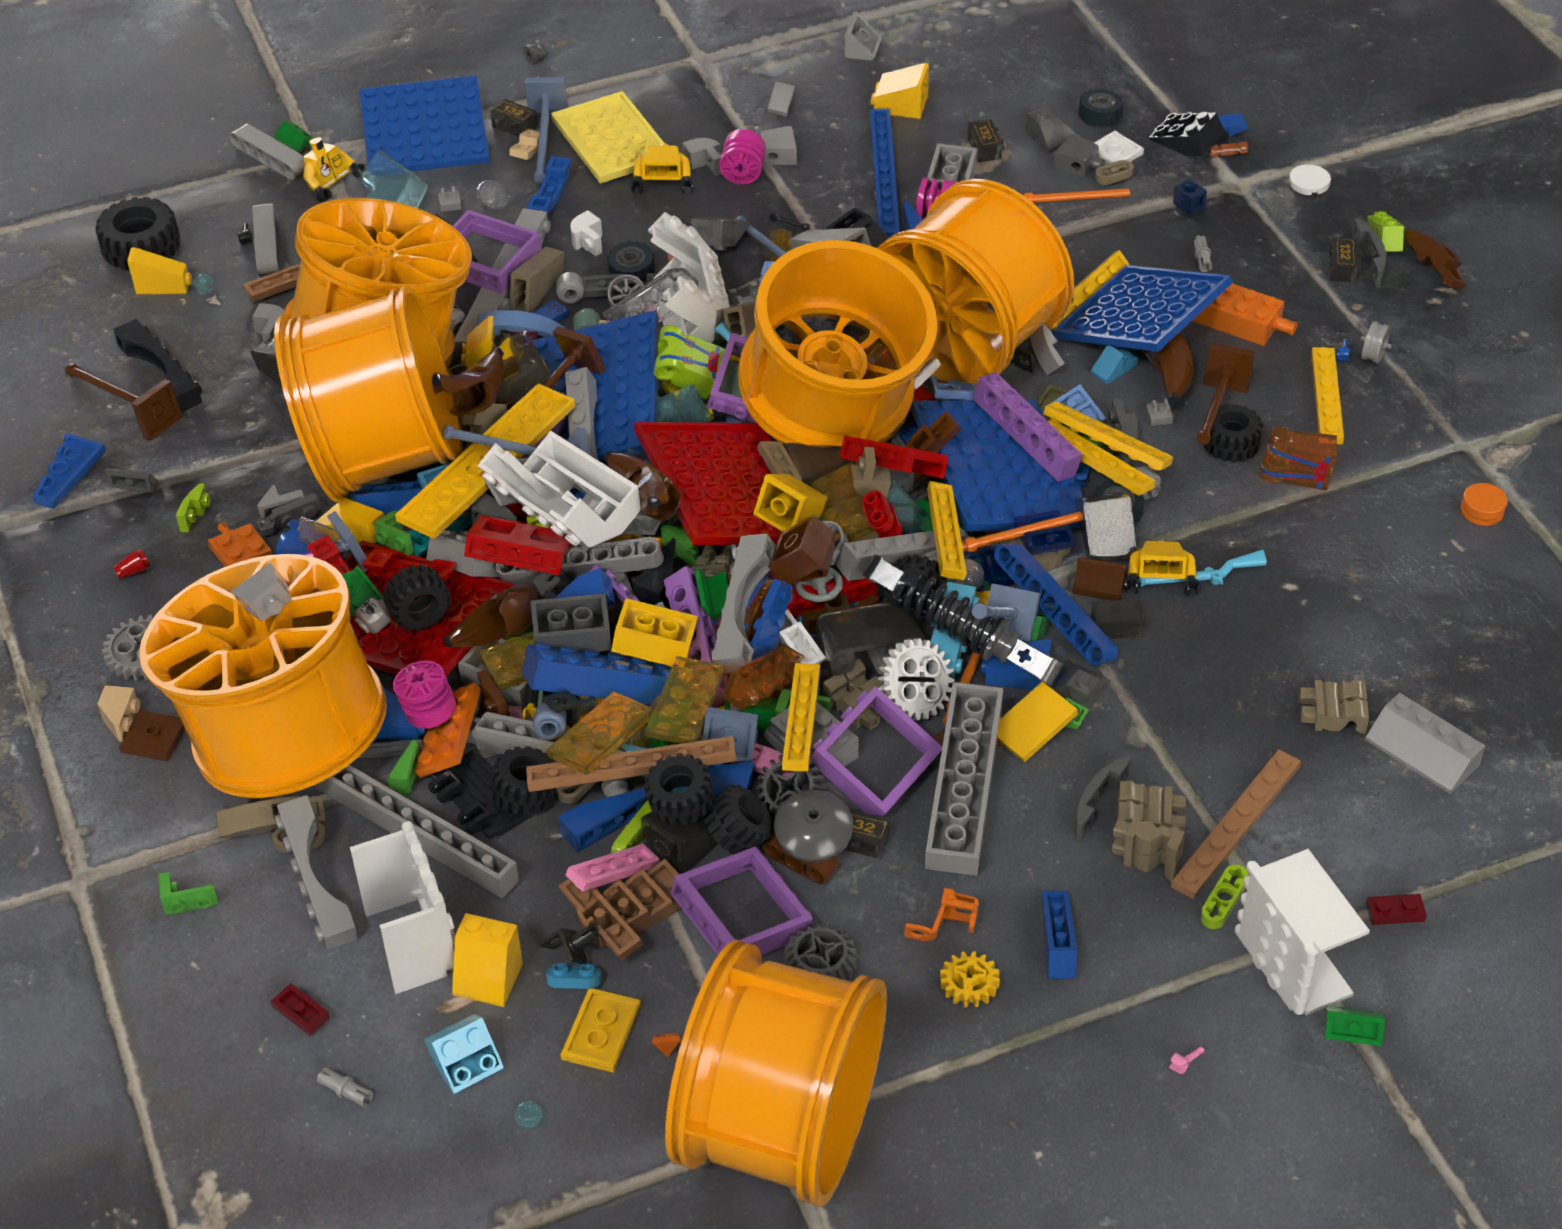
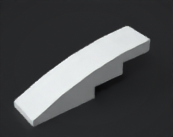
(798, 638)

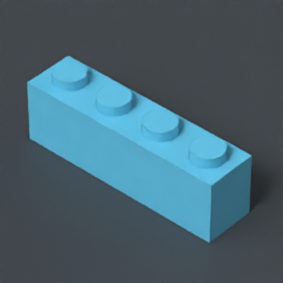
(953, 648)

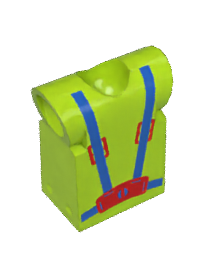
(687, 360)

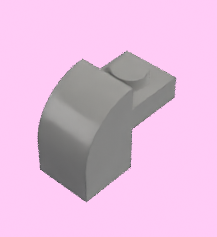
(703, 152)
(265, 319)

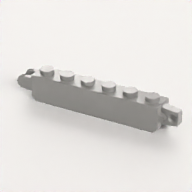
(500, 732)

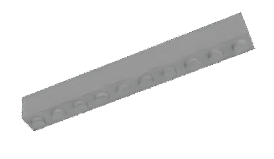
(493, 301)
(436, 836)

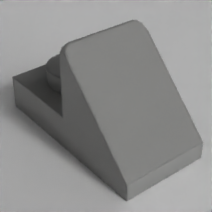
(273, 500)

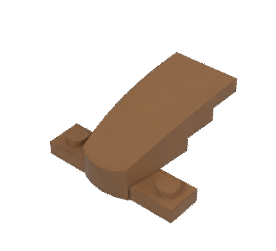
(625, 907)

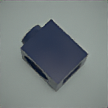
(1189, 196)

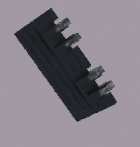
(471, 791)

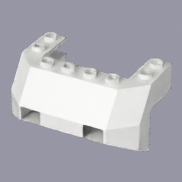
(695, 308)
(545, 484)

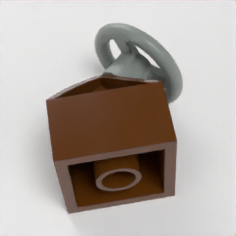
(805, 558)

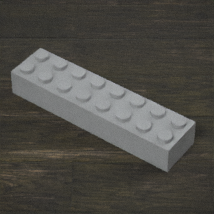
(964, 779)

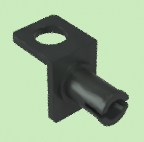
(1023, 353)
(572, 706)
(572, 942)

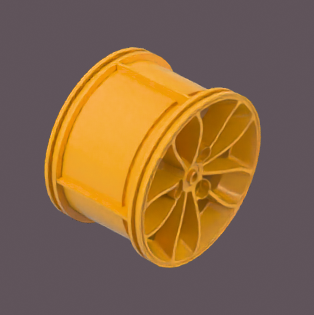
(369, 246)
(979, 249)
(826, 383)
(775, 1072)

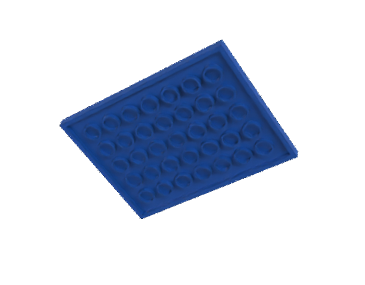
(625, 388)
(992, 472)

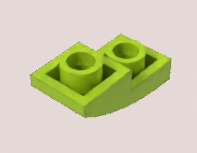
(192, 506)

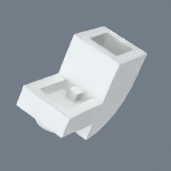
(587, 233)

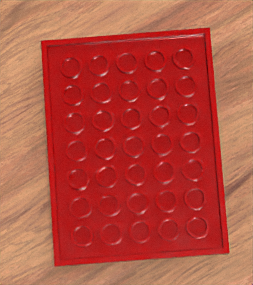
(715, 474)
(396, 647)

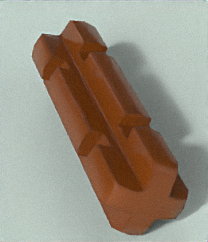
(1228, 149)

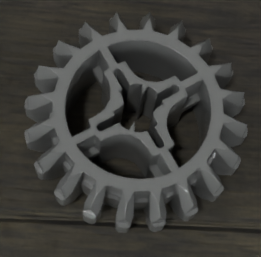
(795, 779)
(821, 945)

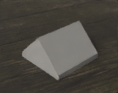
(861, 39)

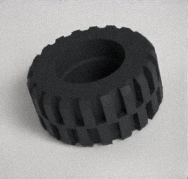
(139, 225)

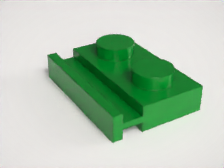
(359, 589)

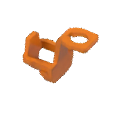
(949, 902)

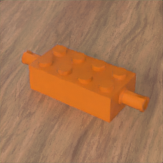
(1246, 315)

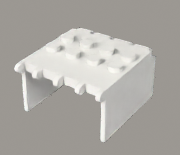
(393, 874)
(1290, 922)

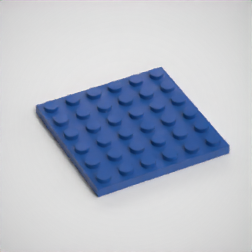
(426, 123)
(1142, 307)

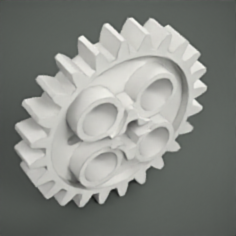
(916, 655)

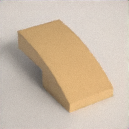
(527, 145)

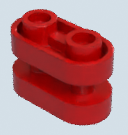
(881, 514)

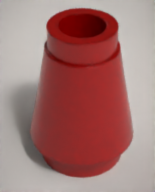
(132, 564)

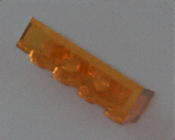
(761, 677)

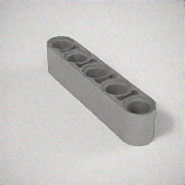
(268, 151)
(265, 239)

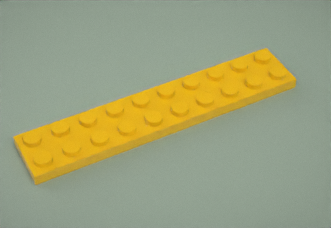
(463, 481)

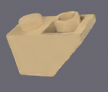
(118, 709)

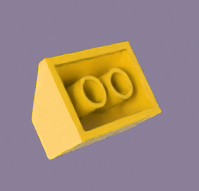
(653, 632)

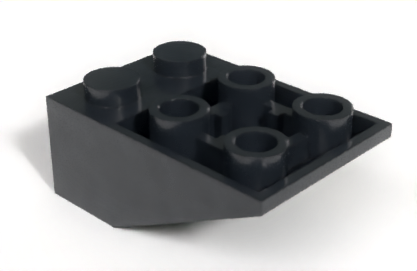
(1189, 133)
(858, 219)
(650, 585)

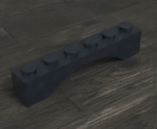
(138, 343)

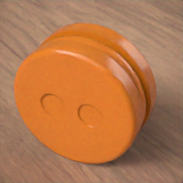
(1483, 504)

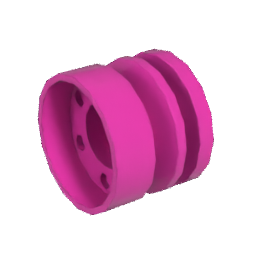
(742, 156)
(927, 195)
(424, 694)

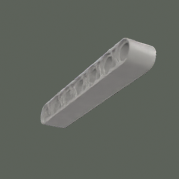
(612, 552)

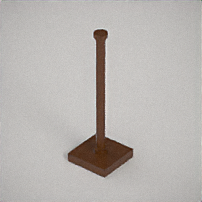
(578, 351)
(1225, 369)
(154, 409)

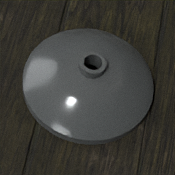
(813, 838)

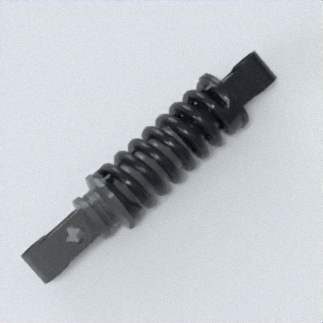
(985, 635)

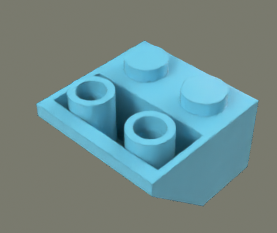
(464, 1053)

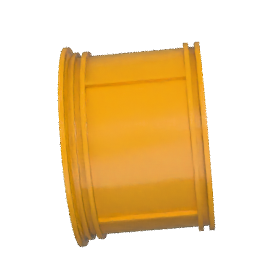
(366, 391)
(268, 698)

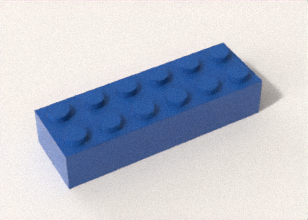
(593, 673)

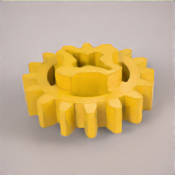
(969, 979)

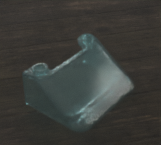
(392, 181)

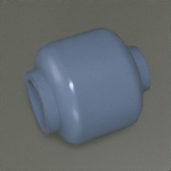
(548, 723)

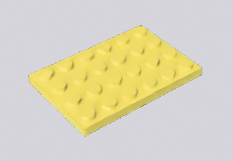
(607, 134)

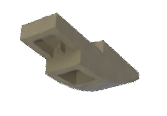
(259, 817)

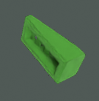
(403, 775)

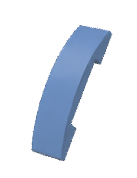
(519, 320)

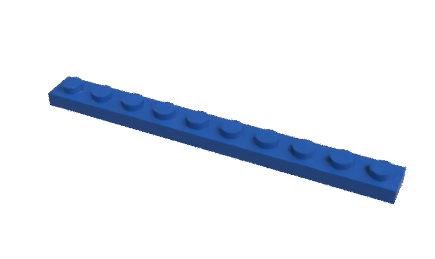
(884, 171)

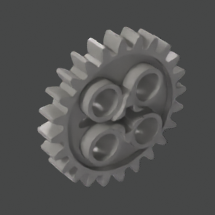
(123, 648)

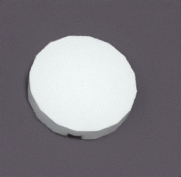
(1309, 179)

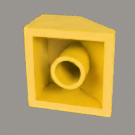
(479, 343)

